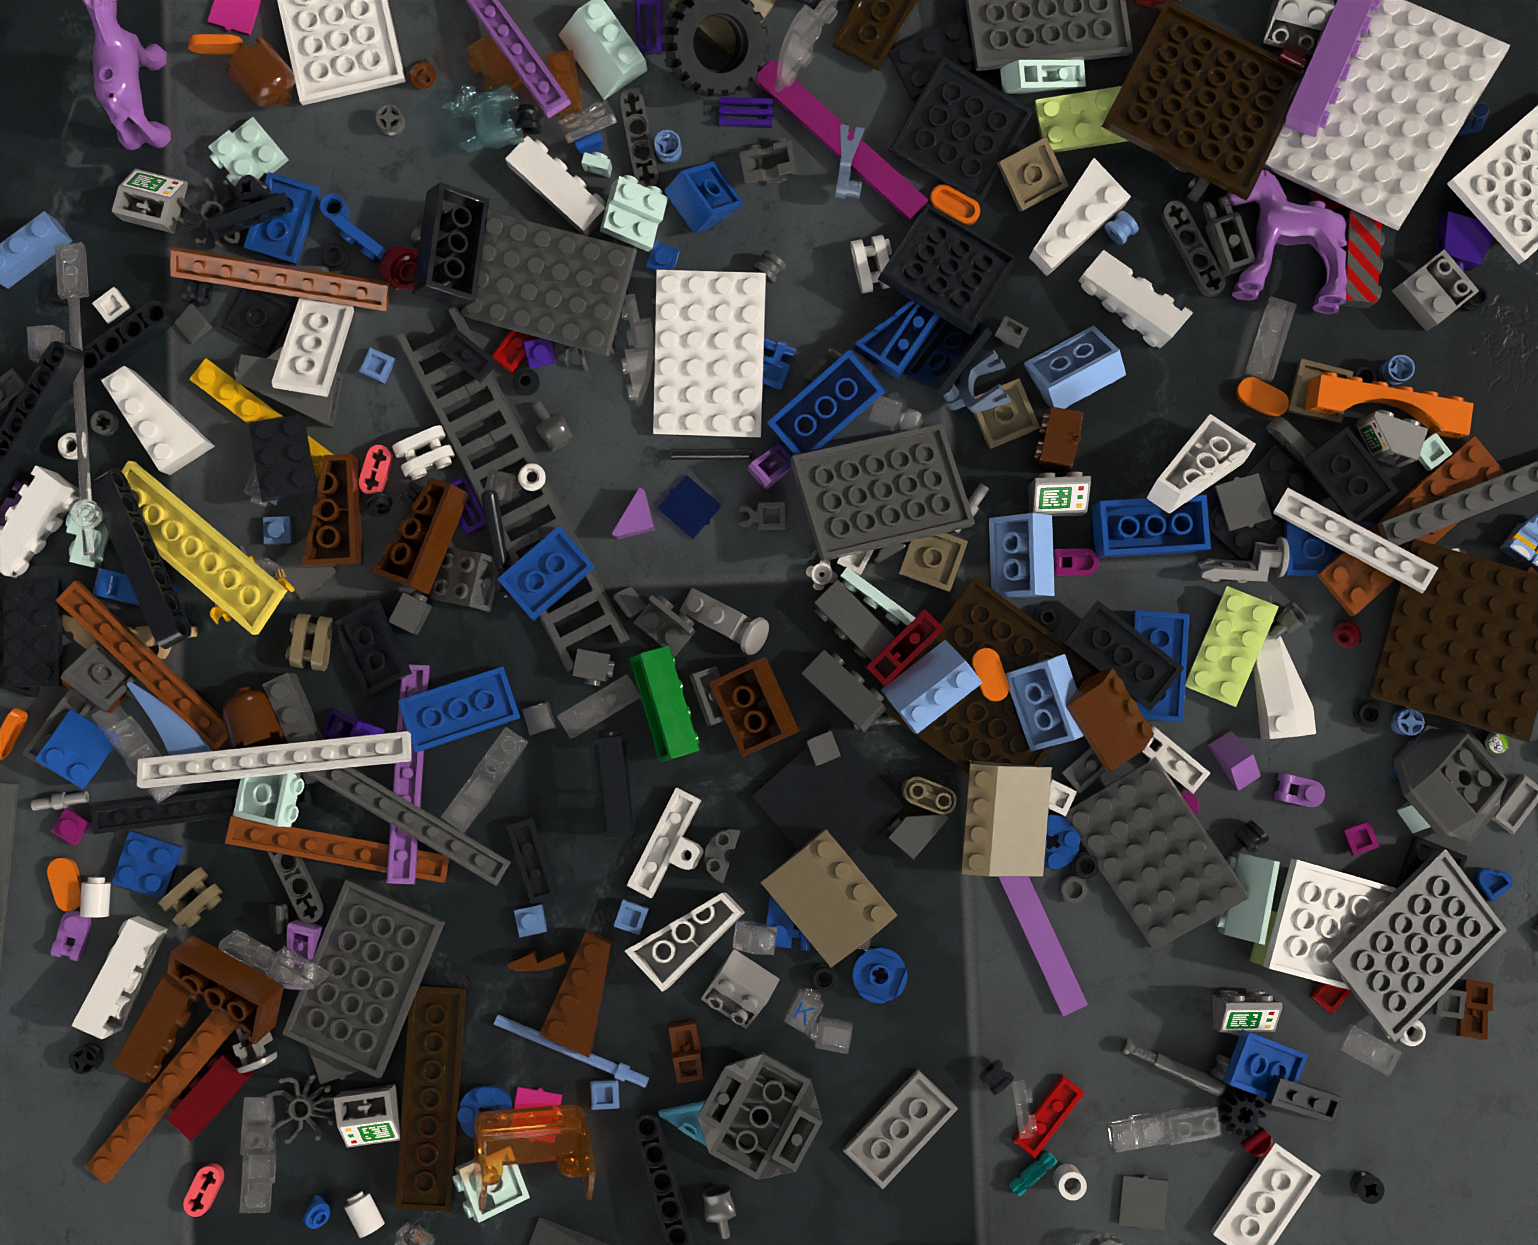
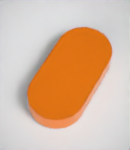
(214, 43)
(955, 204)
(1262, 397)
(991, 672)
(11, 731)
(65, 883)

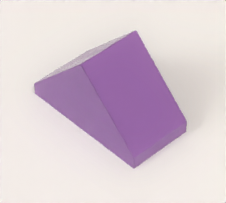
(770, 466)
(636, 518)
(1235, 760)
(304, 938)

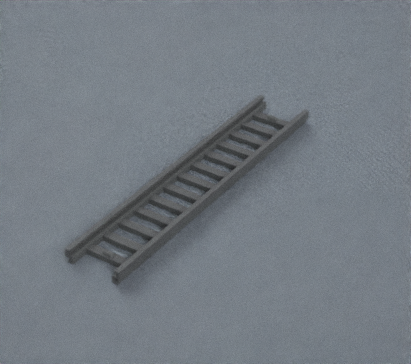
(523, 451)

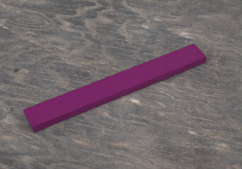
(826, 128)

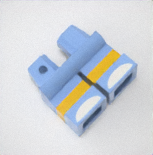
(1523, 543)

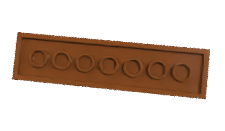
(1358, 583)

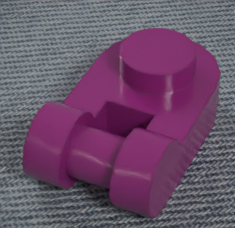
(1082, 562)

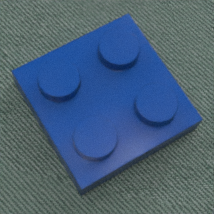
(147, 864)

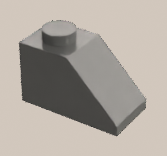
(915, 831)

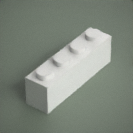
(557, 186)

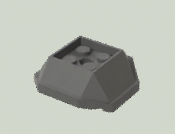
(1451, 781)
(767, 1145)

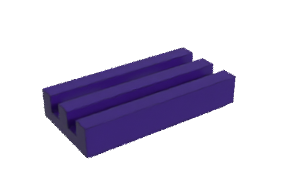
(648, 48)
(745, 102)
(477, 525)

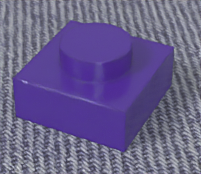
(538, 352)

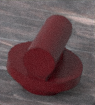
(1294, 55)
(1347, 634)
(1259, 1143)

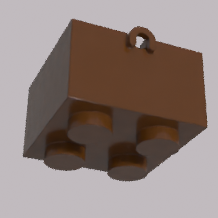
(1060, 440)

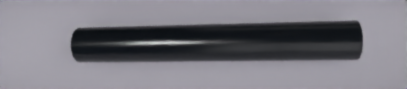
(710, 454)

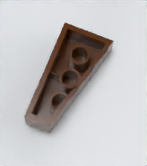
(336, 518)
(423, 537)
(228, 985)
(578, 1002)
(156, 1030)

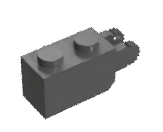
(1228, 238)

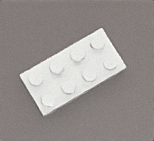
(313, 347)
(1266, 1200)

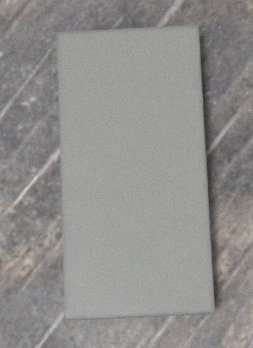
(1517, 804)

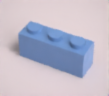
(30, 248)

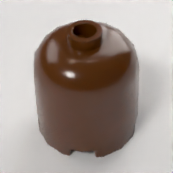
(262, 74)
(251, 720)

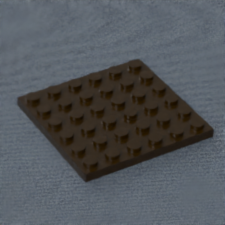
(1205, 100)
(1464, 644)
(974, 725)

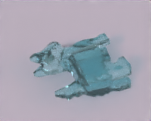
(490, 116)

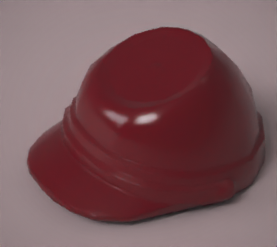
(399, 267)

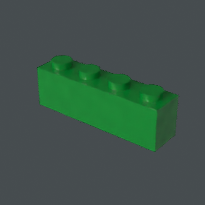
(664, 703)

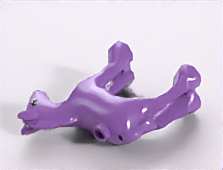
(116, 77)
(1292, 225)

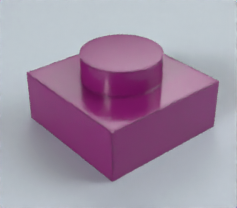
(71, 826)
(1360, 838)

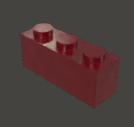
(208, 1095)

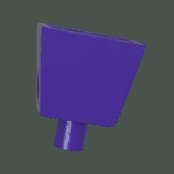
(1462, 239)

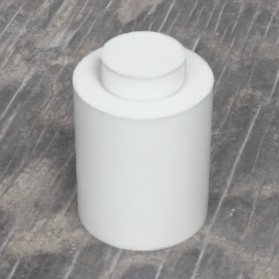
(95, 897)
(1069, 1182)
(363, 1214)

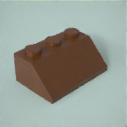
(754, 706)
(1109, 719)

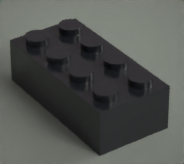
(451, 245)

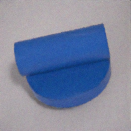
(589, 143)
(317, 1213)

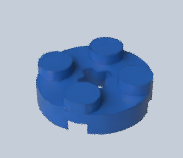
(1067, 840)
(887, 988)
(485, 1097)

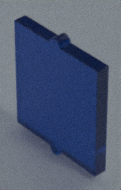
(689, 507)

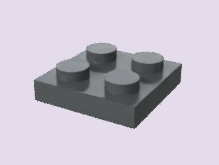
(99, 676)

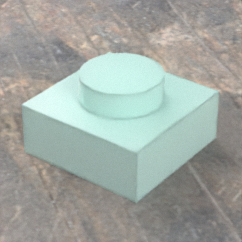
(597, 164)
(1433, 452)

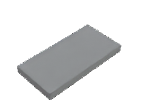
(900, 1129)

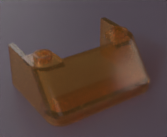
(532, 1137)

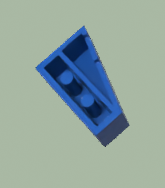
(898, 338)

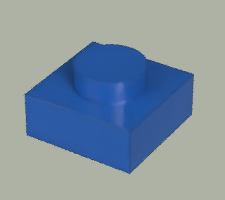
(662, 257)

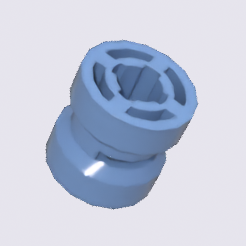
(668, 141)
(1402, 367)

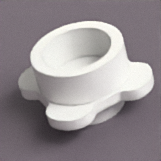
(820, 582)

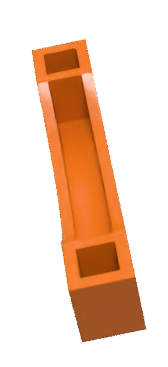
(1440, 415)

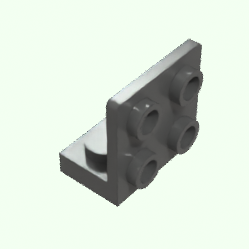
(466, 579)
(665, 625)

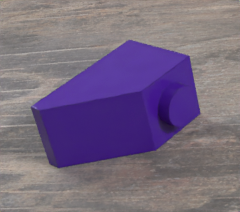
(345, 725)

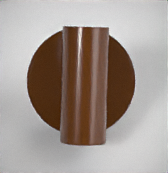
(422, 74)

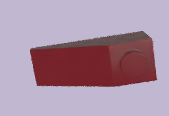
(904, 647)

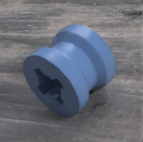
(1121, 227)
(1414, 722)

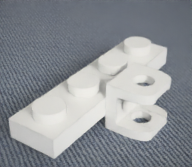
(668, 844)

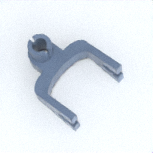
(845, 186)
(963, 393)

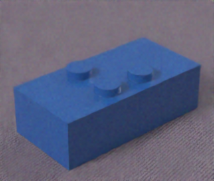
(827, 405)
(1145, 529)

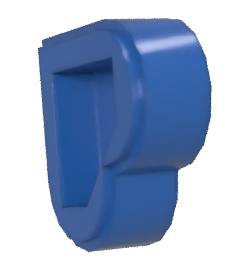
(1492, 883)

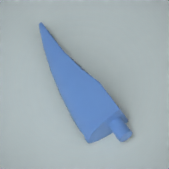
(174, 731)

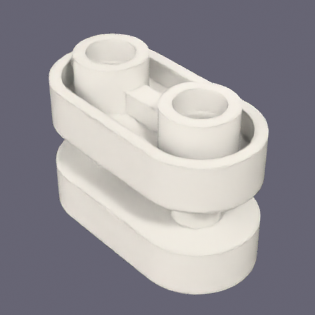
(880, 250)
(416, 466)

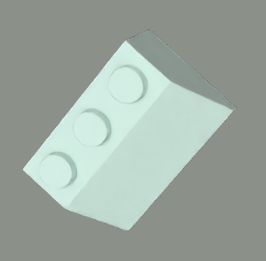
(603, 48)
(1251, 917)

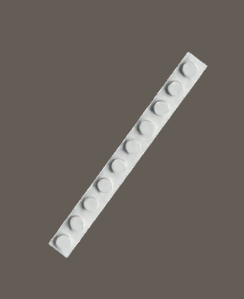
(274, 760)

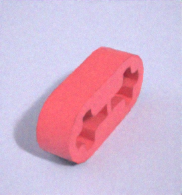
(370, 467)
(198, 1187)

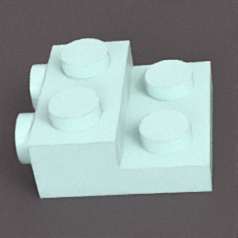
(247, 152)
(633, 212)
(101, 539)
(269, 799)
(499, 1197)

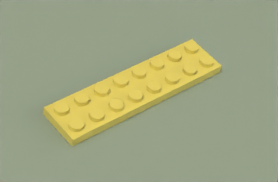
(204, 554)

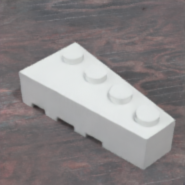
(1084, 212)
(1133, 300)
(158, 425)
(1203, 461)
(34, 519)
(677, 946)
(120, 978)

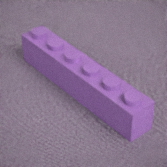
(1330, 65)

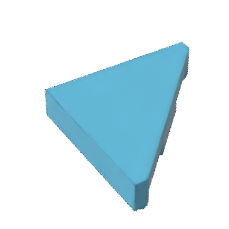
(686, 1119)

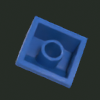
(703, 196)
(75, 749)

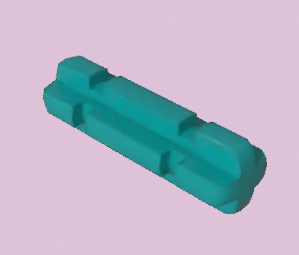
(1033, 1173)

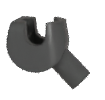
(1289, 619)

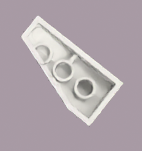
(1280, 695)

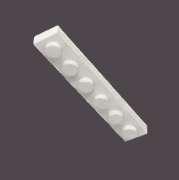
(1355, 540)

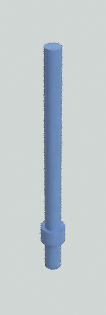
(622, 1071)

